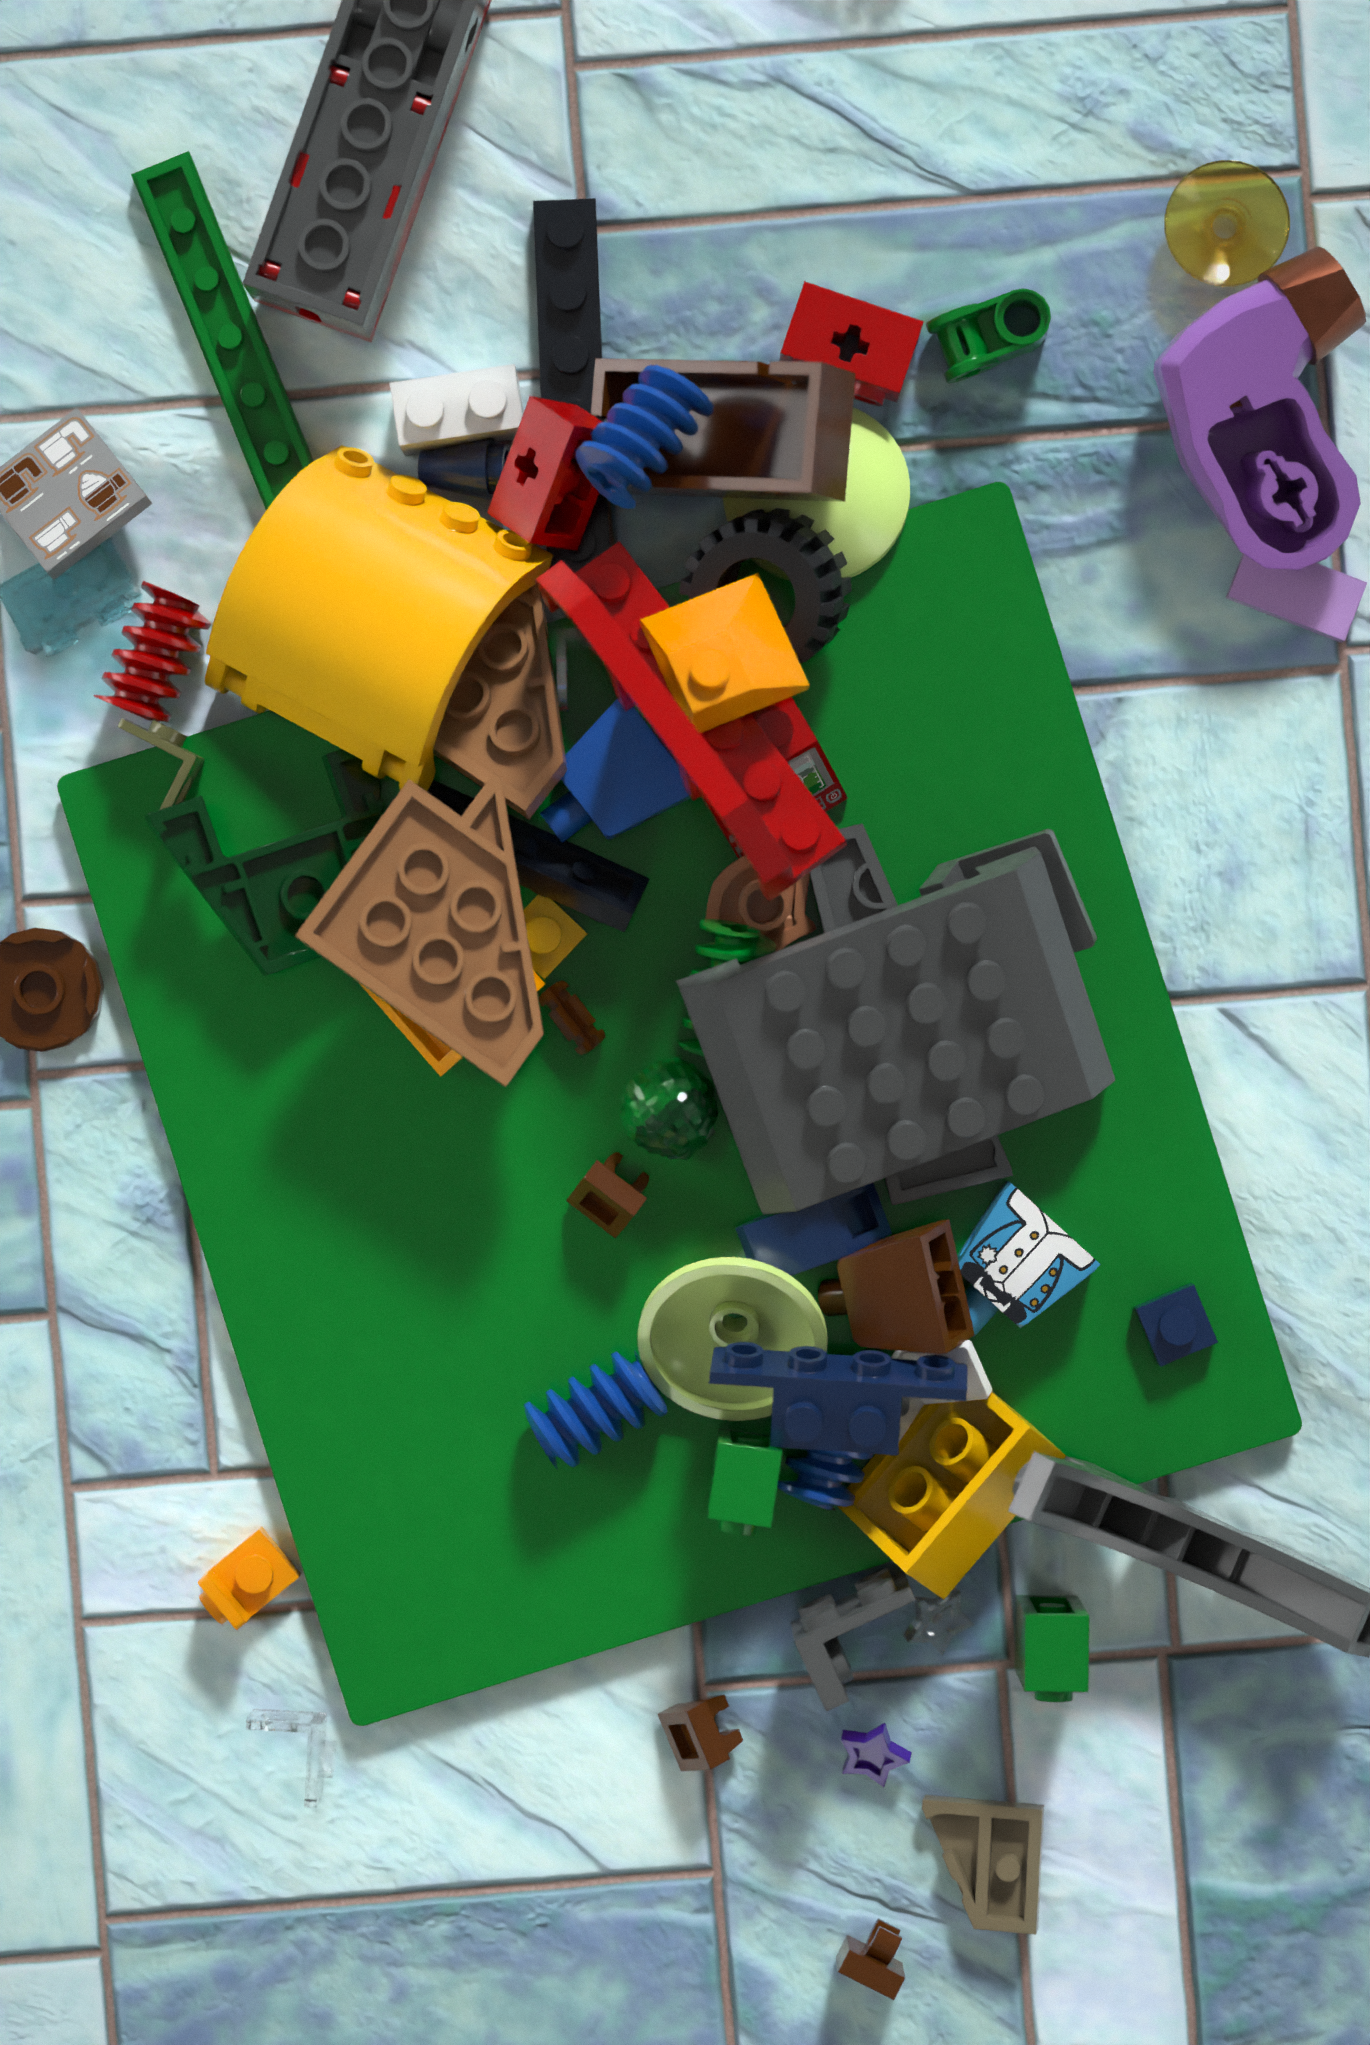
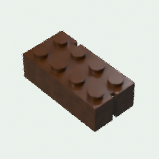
(764, 430)

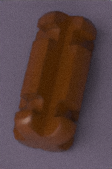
(571, 1017)

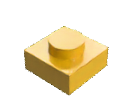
(550, 934)

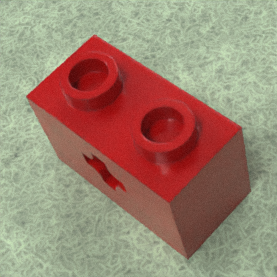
(883, 334)
(541, 484)

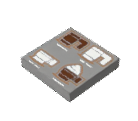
(67, 494)

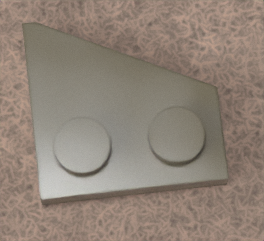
(993, 1857)

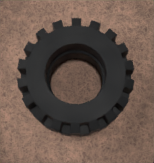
(797, 552)

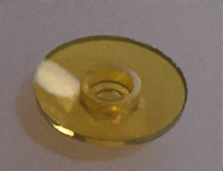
(1231, 192)

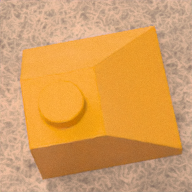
(724, 653)

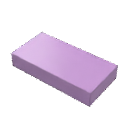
(1307, 597)

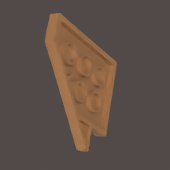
(507, 709)
(439, 926)

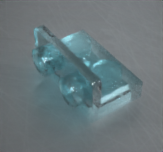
(54, 610)

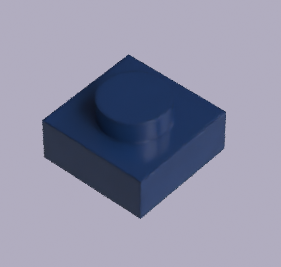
(1175, 1324)

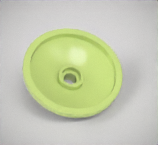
(873, 504)
(690, 1318)

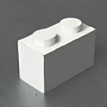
(457, 408)

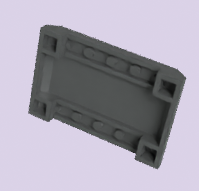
(899, 1036)

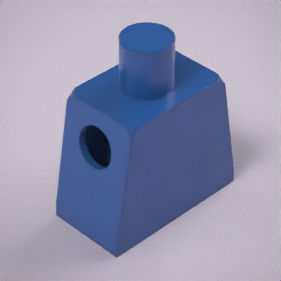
(616, 778)

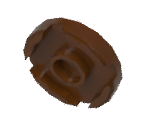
(47, 989)

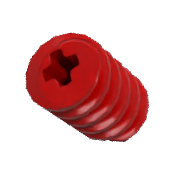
(154, 654)

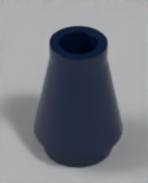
(464, 468)

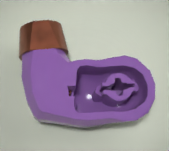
(1248, 421)

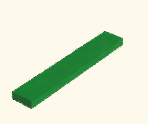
(224, 323)

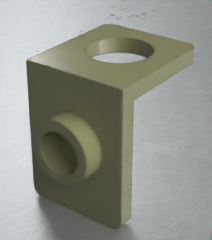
(171, 742)

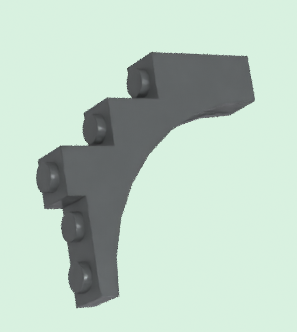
(1195, 1546)

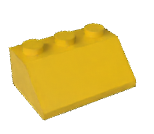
(946, 1488)

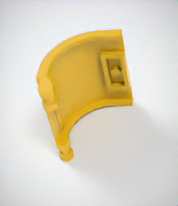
(364, 609)

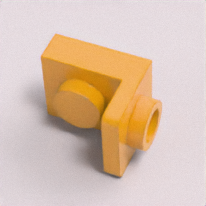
(246, 1579)

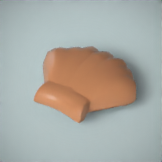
(739, 899)

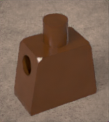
(903, 1292)

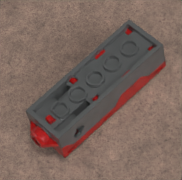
(362, 159)

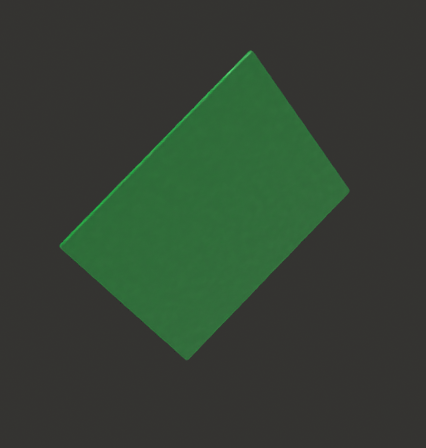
(409, 1235)

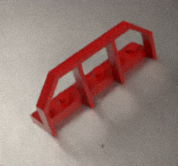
(732, 764)

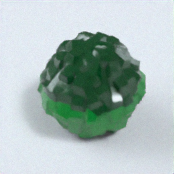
(670, 1109)

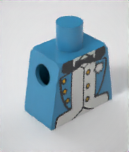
(1018, 1261)

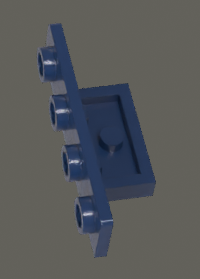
(837, 1399)

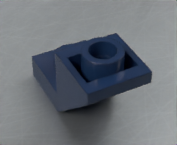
(816, 1233)

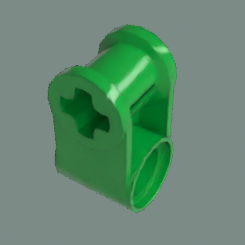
(986, 334)

